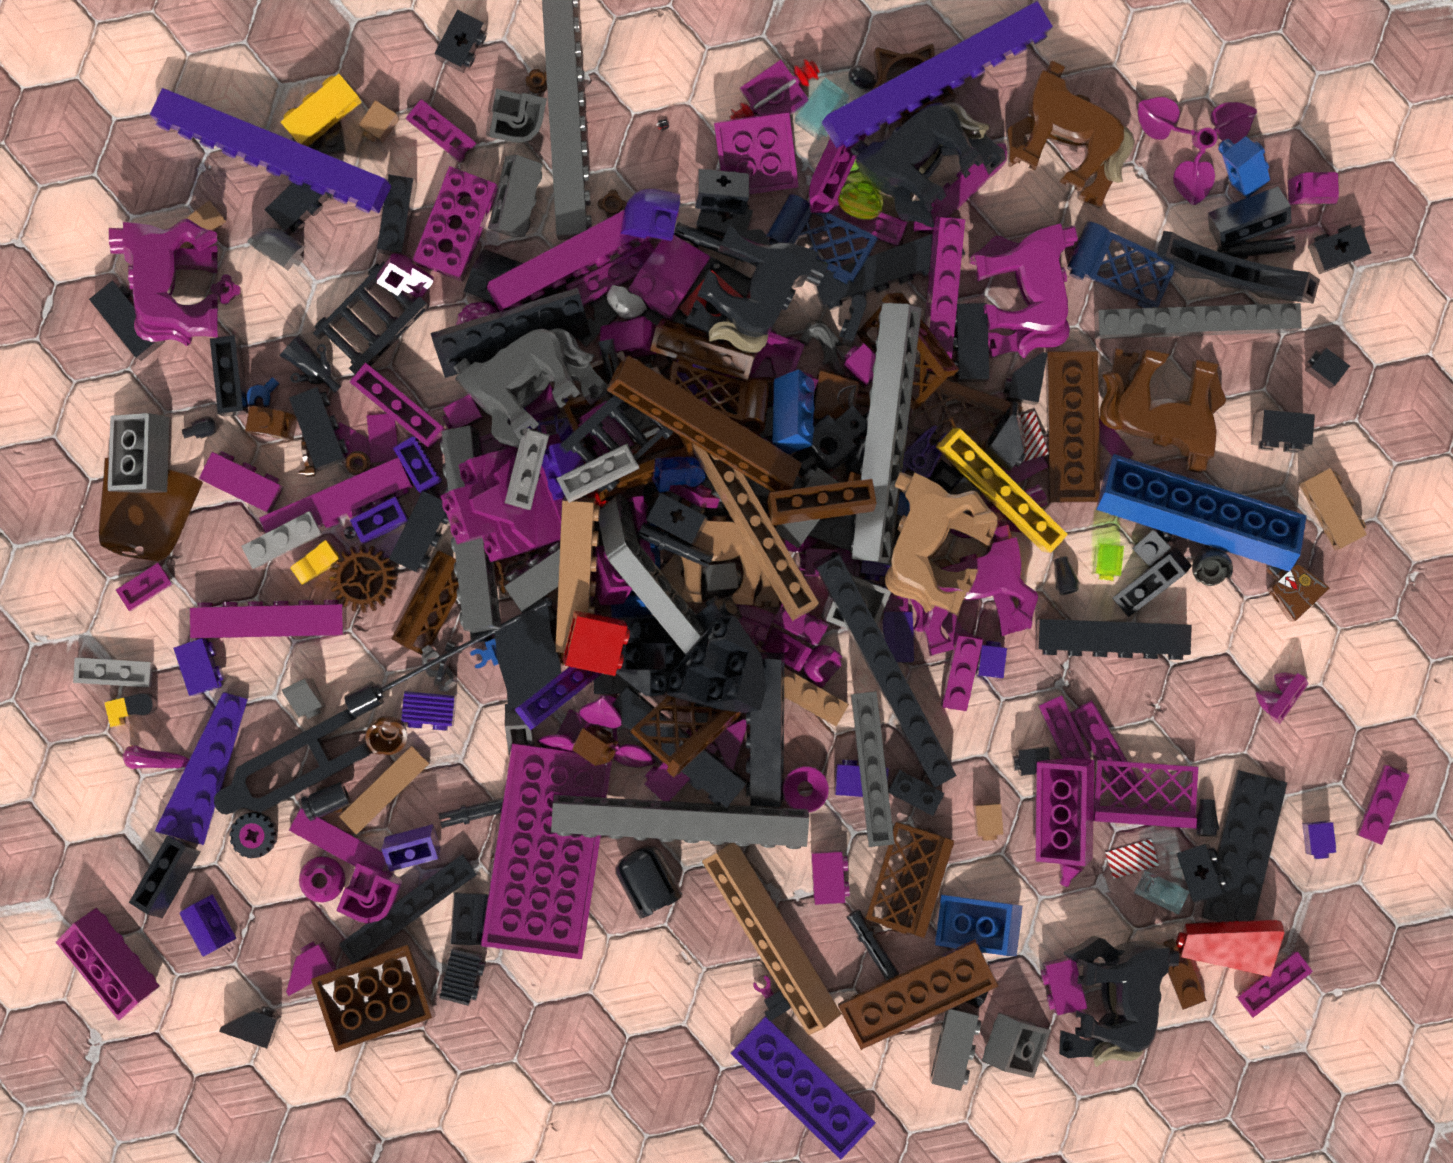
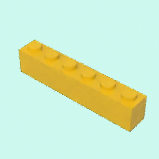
(1001, 490)

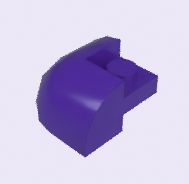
(651, 214)

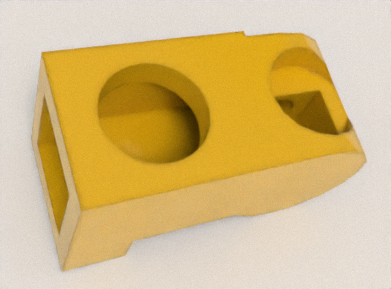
(315, 562)

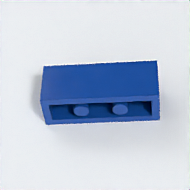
(793, 412)

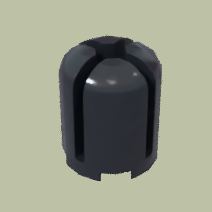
(647, 880)

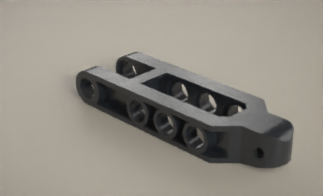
(238, 795)

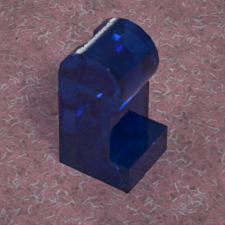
(677, 472)

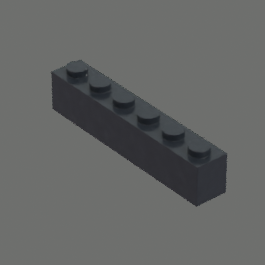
(878, 273)
(1113, 637)
(767, 737)
(704, 770)

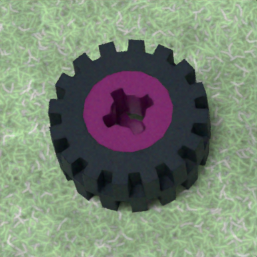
(262, 831)

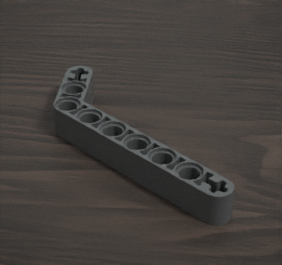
(644, 576)

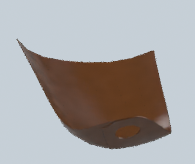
(146, 518)

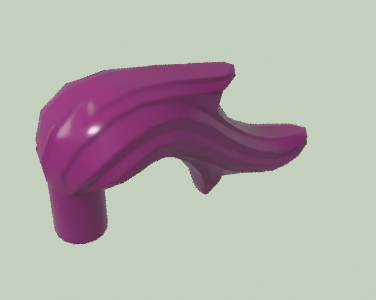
(137, 757)

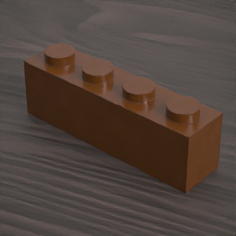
(821, 502)

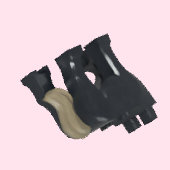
(915, 151)
(770, 290)
(1130, 995)

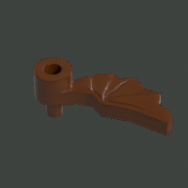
(309, 470)

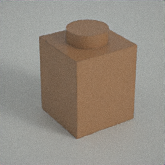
(378, 122)
(988, 821)

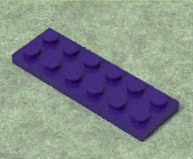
(803, 1087)

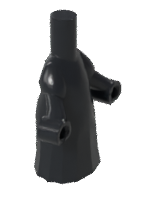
(316, 369)

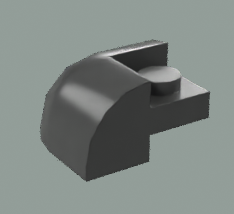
(515, 116)
(278, 247)

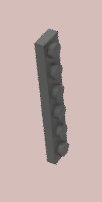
(872, 769)

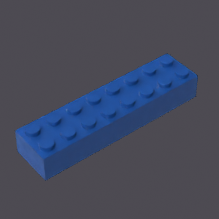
(1202, 512)

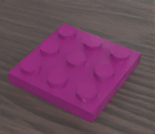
(759, 147)

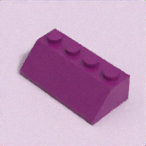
(1065, 811)
(107, 963)

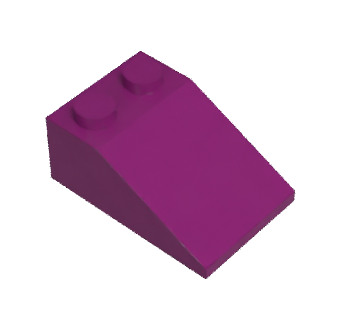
(669, 276)

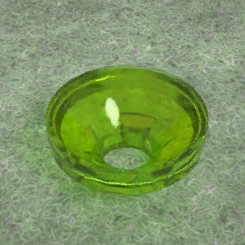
(858, 203)

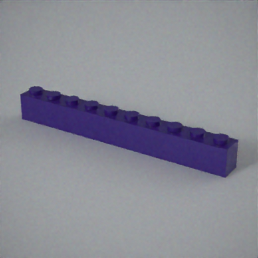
(936, 75)
(270, 150)

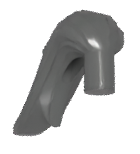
(828, 342)

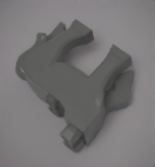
(522, 373)

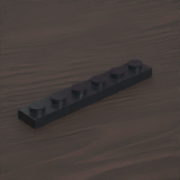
(408, 908)

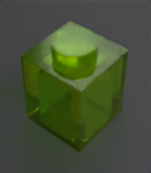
(1107, 561)

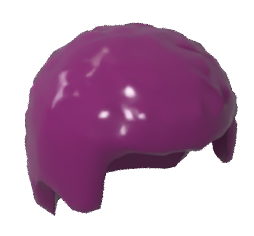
(822, 664)

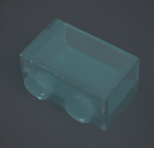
(823, 101)

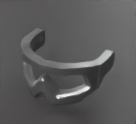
(428, 653)

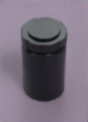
(325, 801)

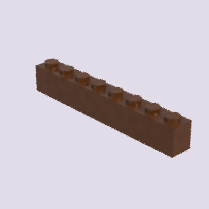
(703, 425)

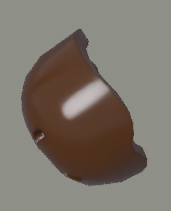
(389, 729)

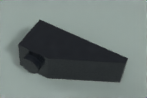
(1152, 581)

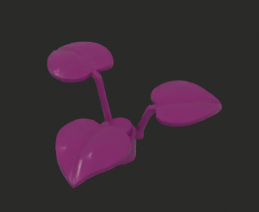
(1195, 178)
(604, 714)

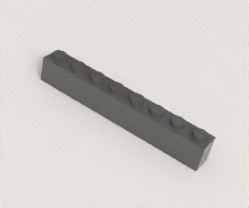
(1197, 321)
(473, 567)

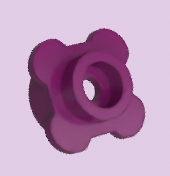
(233, 290)

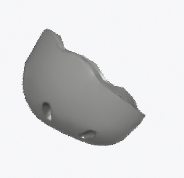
(624, 303)

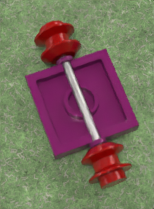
(776, 90)

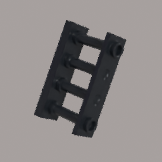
(378, 344)
(594, 427)

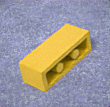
(320, 110)

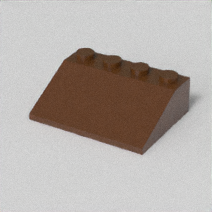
(373, 998)

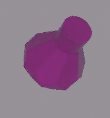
(1068, 873)

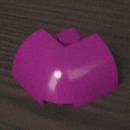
(369, 894)

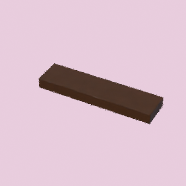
(912, 893)

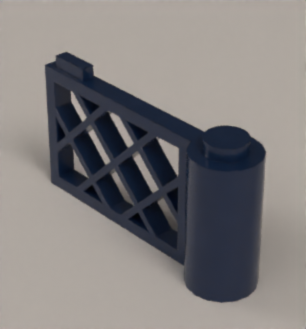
(795, 217)
(1089, 257)

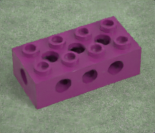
(446, 210)

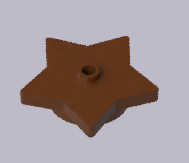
(892, 64)

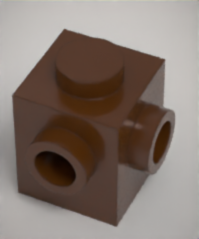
(595, 745)

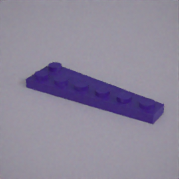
(192, 802)

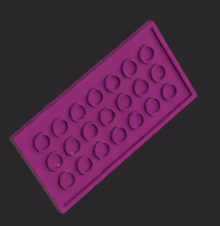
(537, 877)

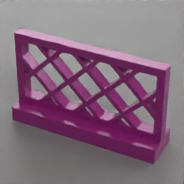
(1140, 815)

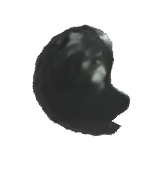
(1212, 566)

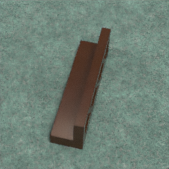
(694, 347)
(427, 601)

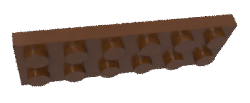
(1073, 427)
(918, 994)

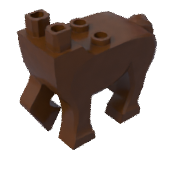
(1165, 421)

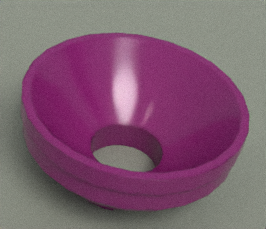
(818, 795)
(333, 872)

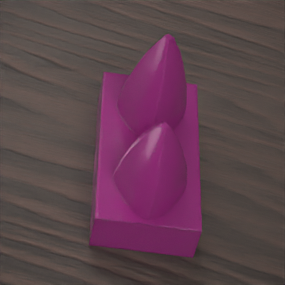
(1279, 705)

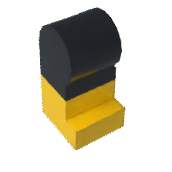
(136, 704)

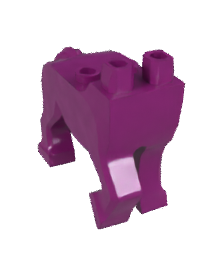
(154, 262)
(1039, 284)
(997, 577)

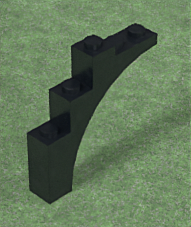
(1233, 272)

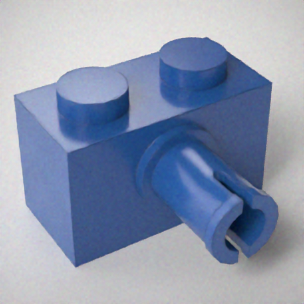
(1245, 165)

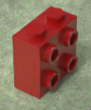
(595, 643)

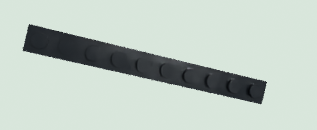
(884, 669)

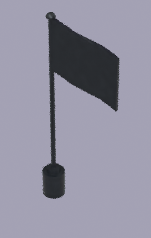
(523, 652)

